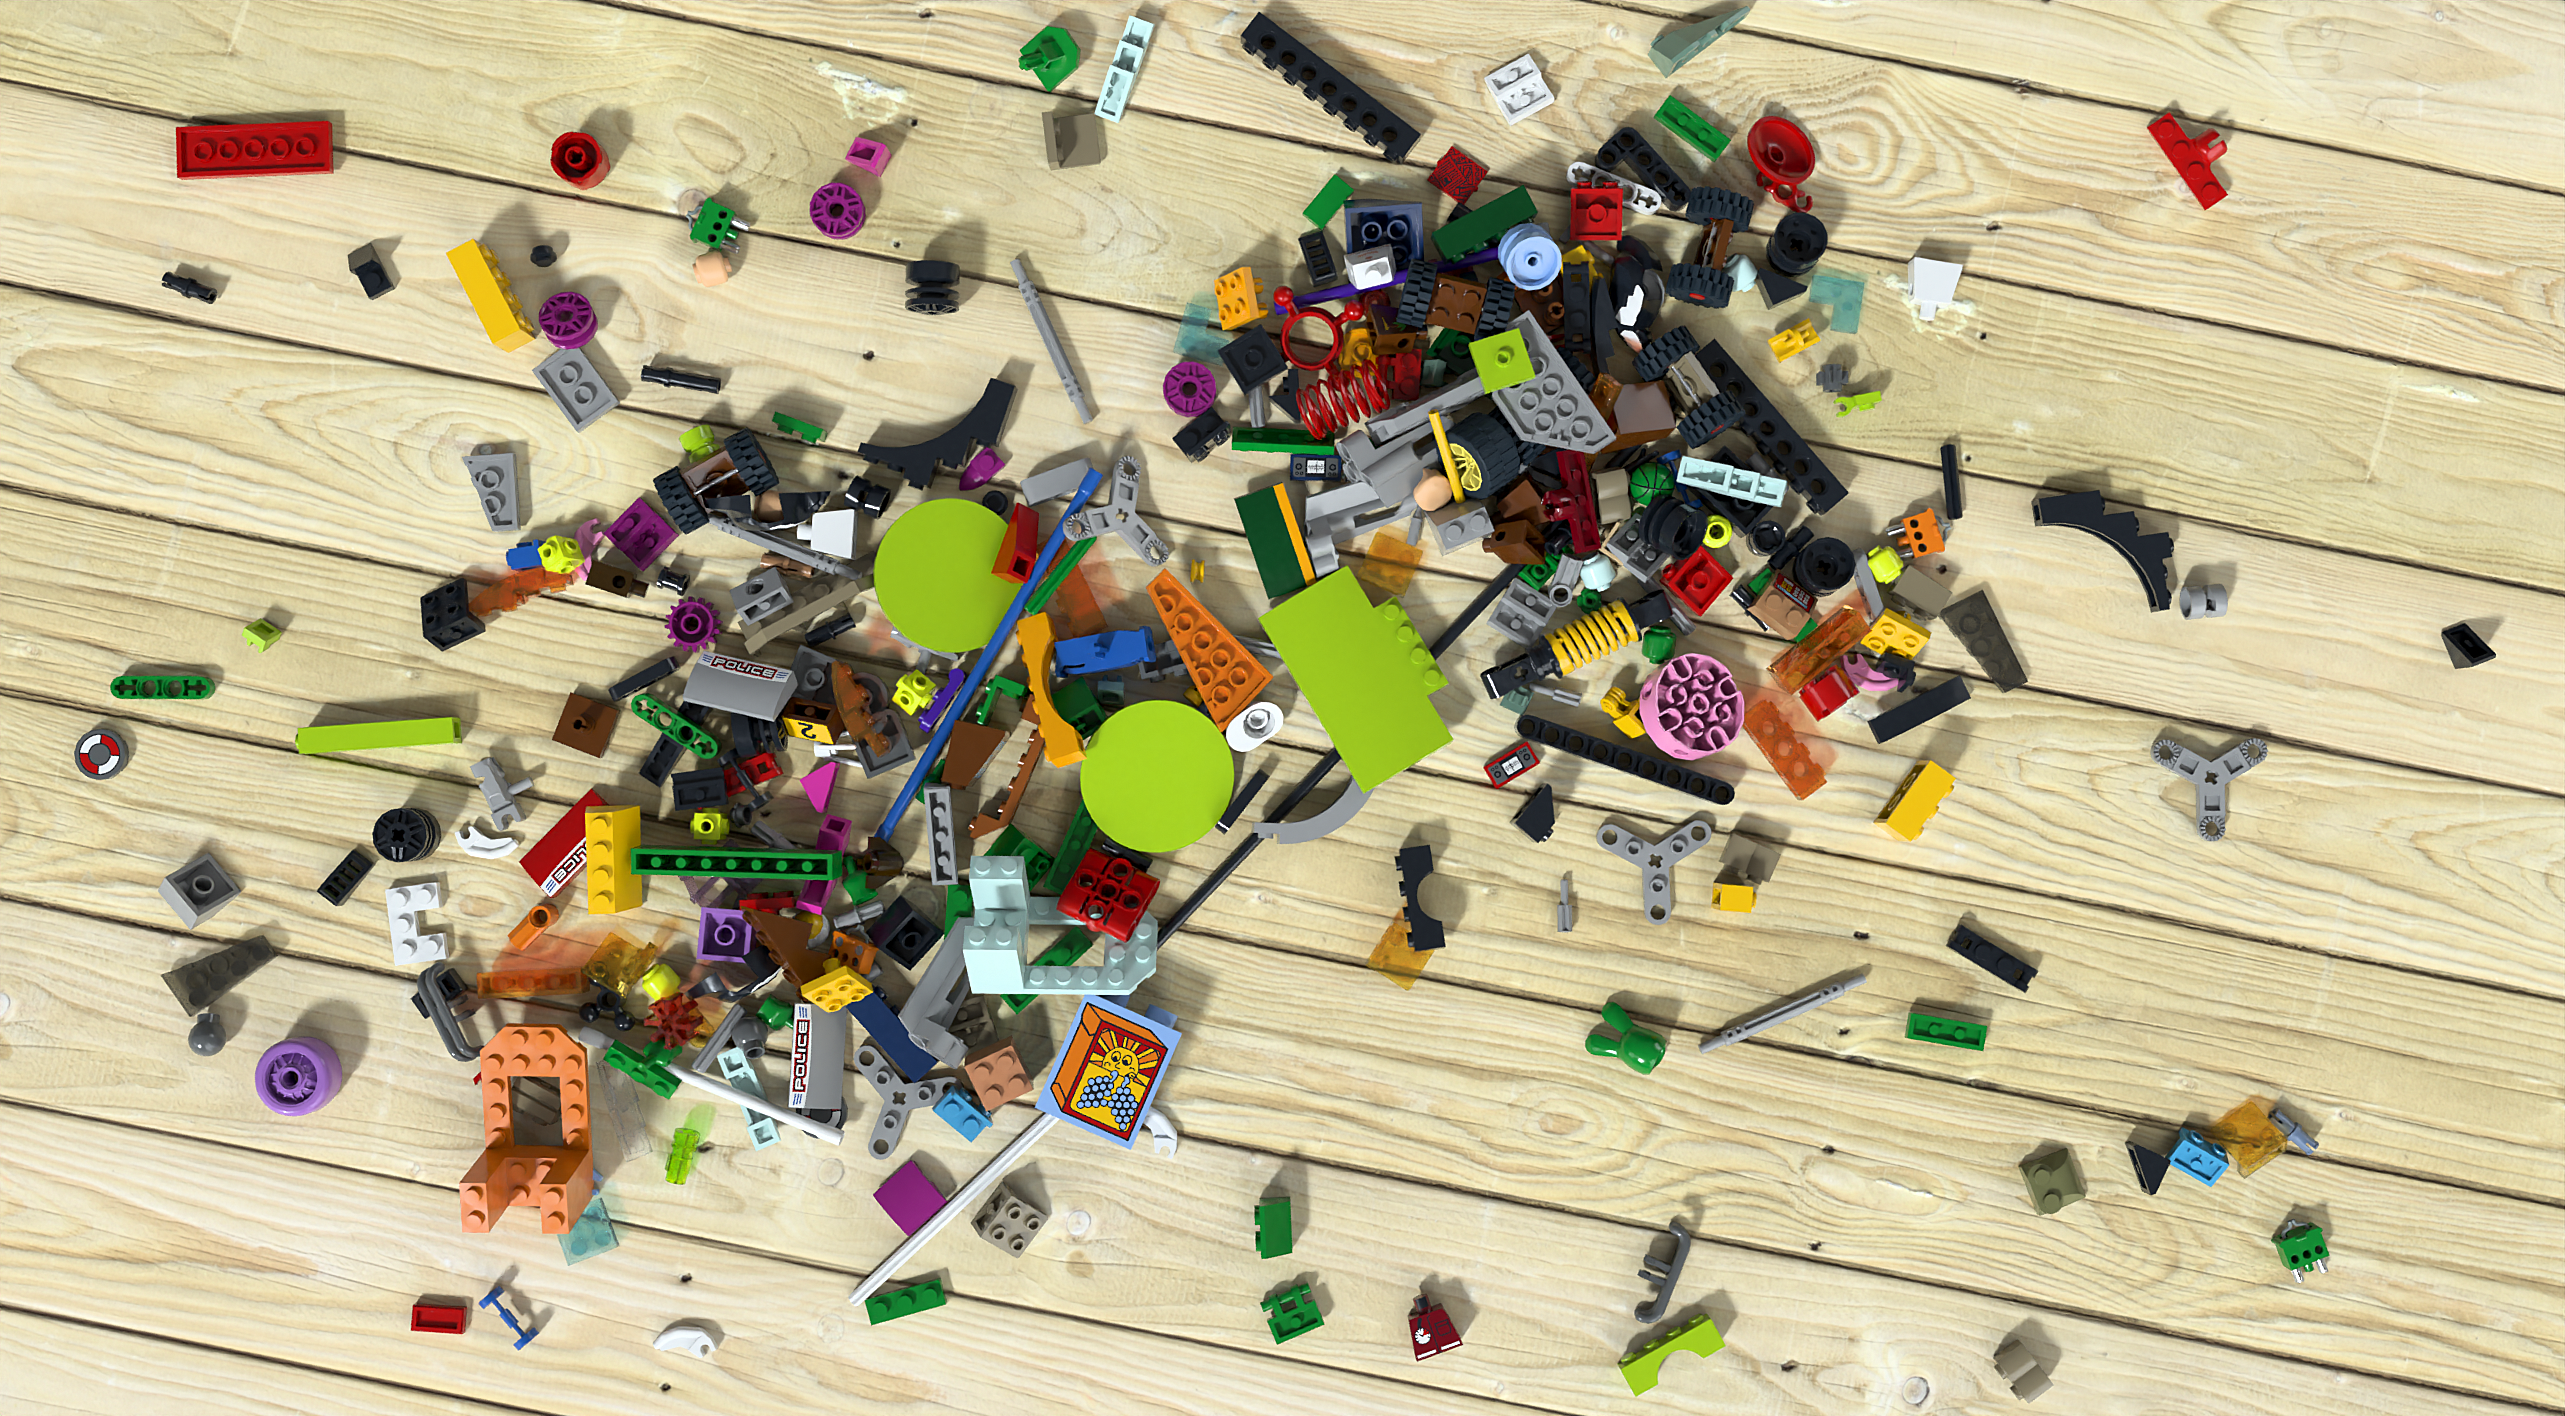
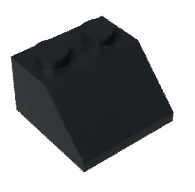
(1536, 815)
(904, 933)

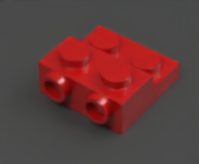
(1596, 211)
(1696, 580)

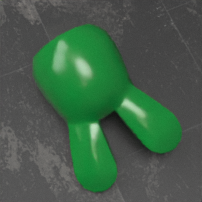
(1638, 1046)

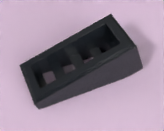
(1323, 278)
(345, 892)
(455, 981)

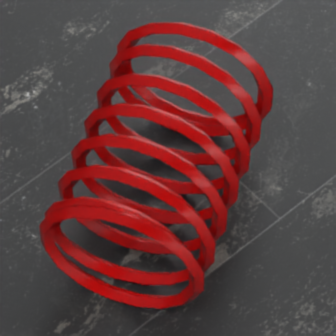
(1351, 407)

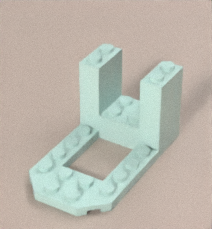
(998, 941)

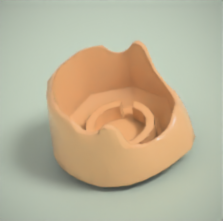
(1433, 490)

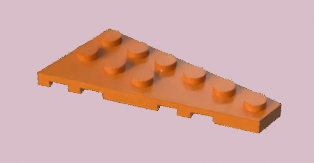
(1215, 659)

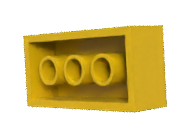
(491, 295)

